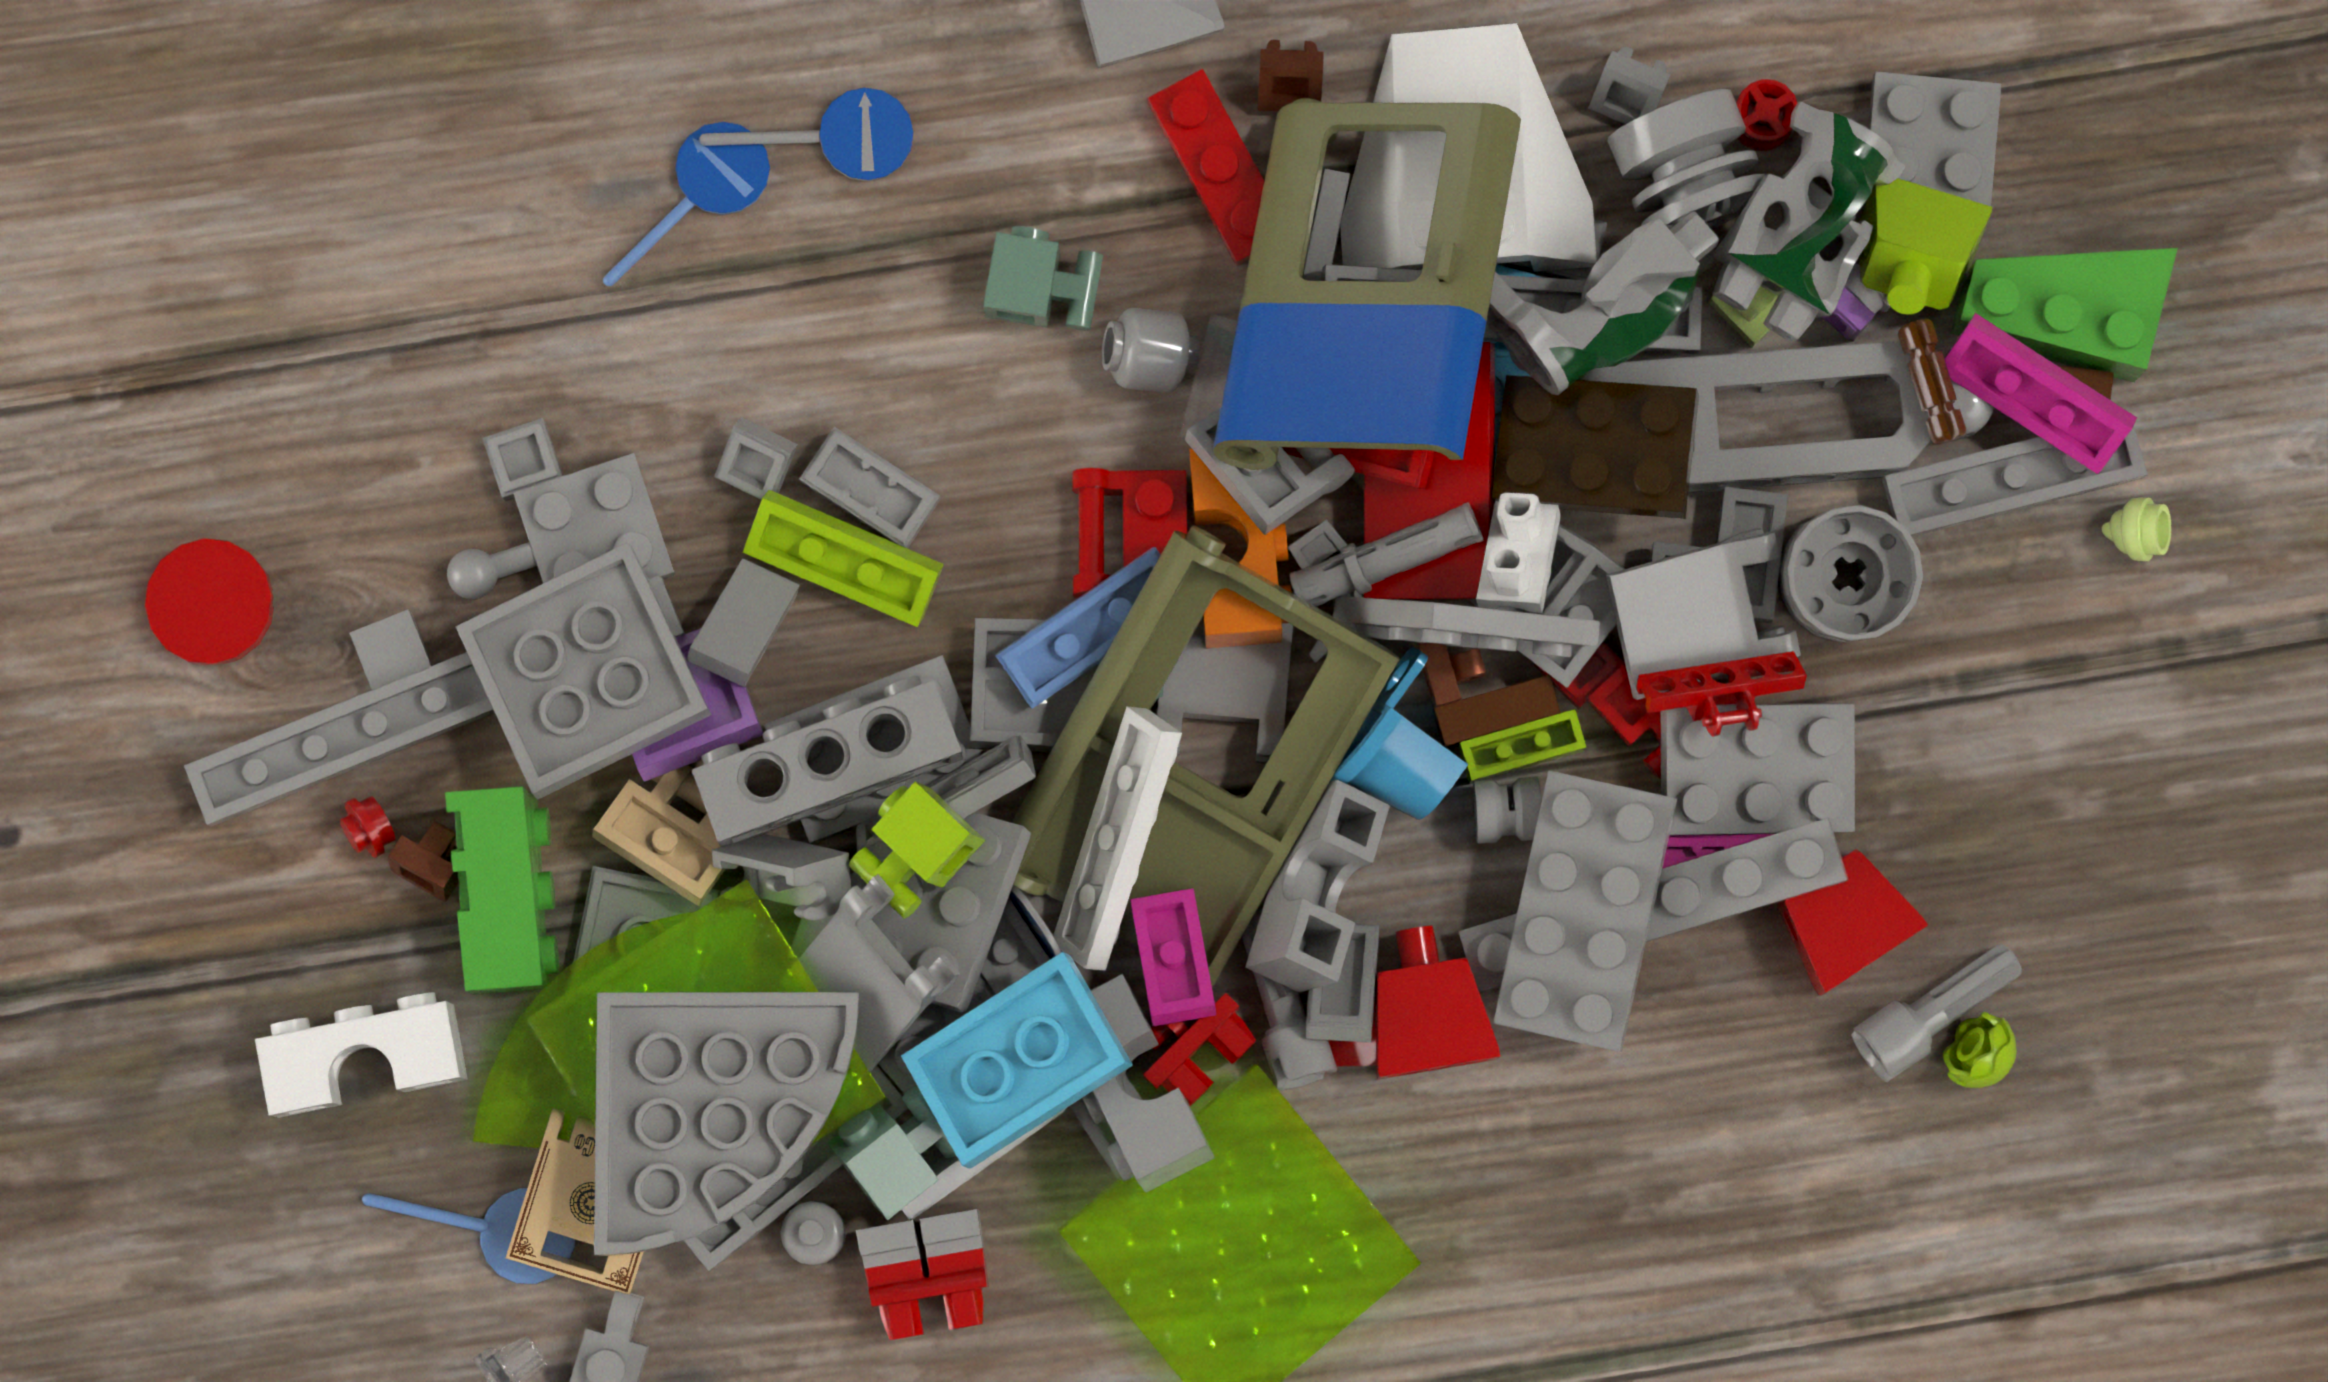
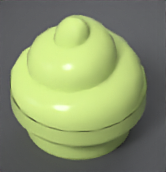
(2140, 529)

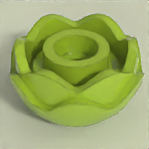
(1981, 1051)

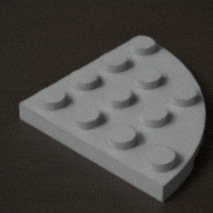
(707, 1104)

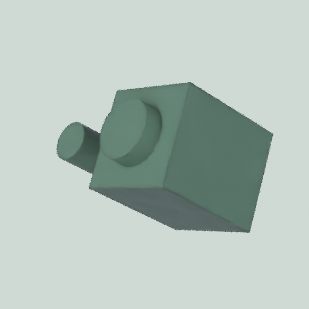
(1027, 279)
(887, 1156)

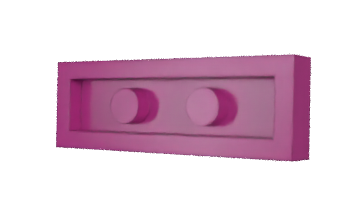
(2037, 394)

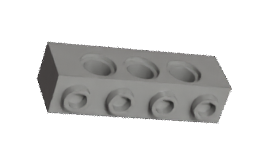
(742, 815)

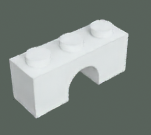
(304, 1062)

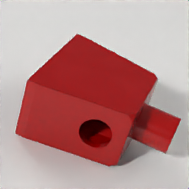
(1848, 923)
(1429, 1011)

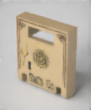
(563, 1202)

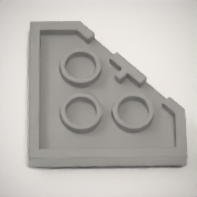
(1465, 625)
(950, 919)

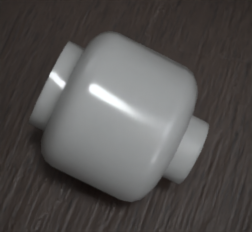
(1149, 350)

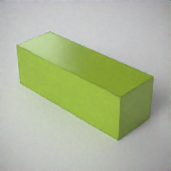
(1522, 746)

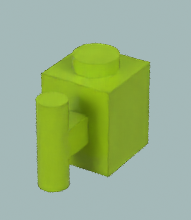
(924, 840)

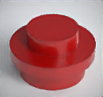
(367, 826)

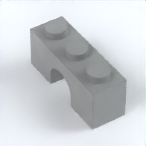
(1298, 932)
(1153, 1136)

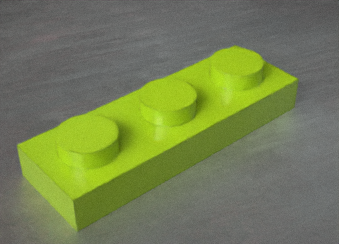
(843, 558)

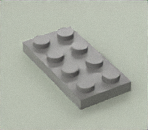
(1585, 911)

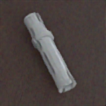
(1398, 552)

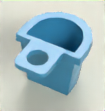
(1395, 757)

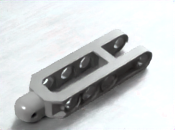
(1802, 462)

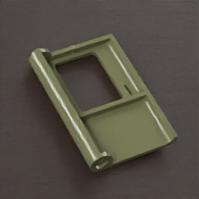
(1201, 831)

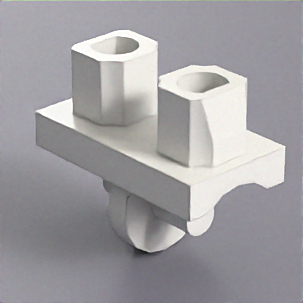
(1518, 553)

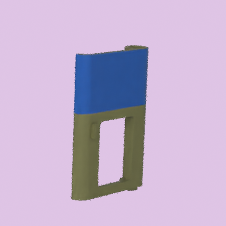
(1367, 356)

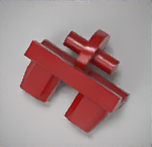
(1176, 1069)

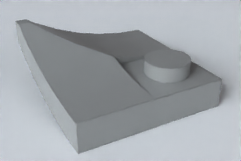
(1142, 27)
(998, 705)

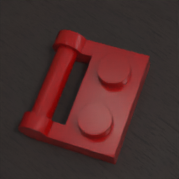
(1151, 513)

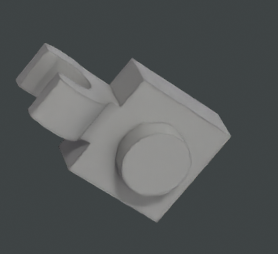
(613, 1353)

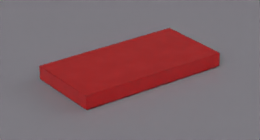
(1449, 485)

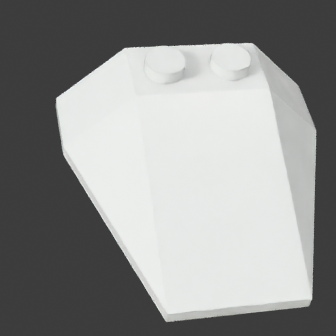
(1398, 172)

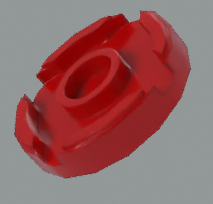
(209, 602)

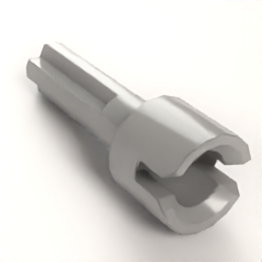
(1903, 1032)
(1289, 1054)

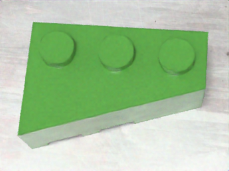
(2074, 307)
(503, 890)

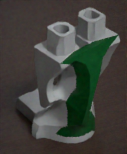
(1789, 257)
(1623, 309)

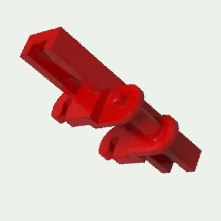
(1700, 700)

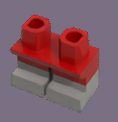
(898, 1276)

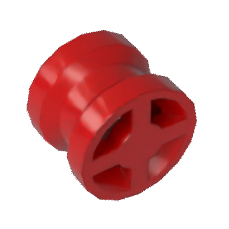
(1773, 107)

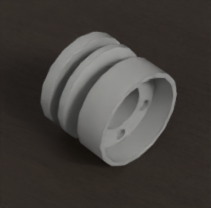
(1687, 160)
(1887, 575)

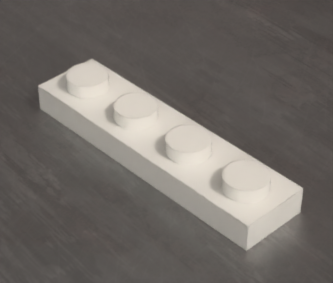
(1116, 837)

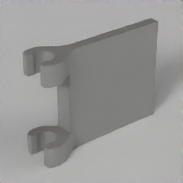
(1694, 608)
(1231, 686)
(859, 958)

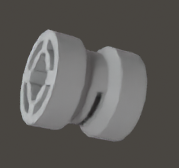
(1492, 808)

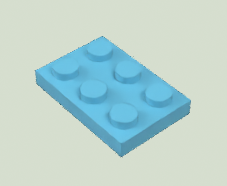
(1016, 1060)

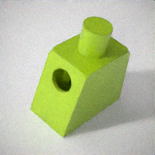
(1919, 244)

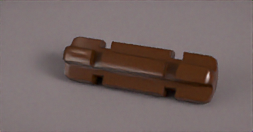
(1931, 381)

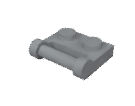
(1275, 492)

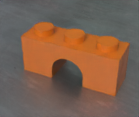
(1231, 617)

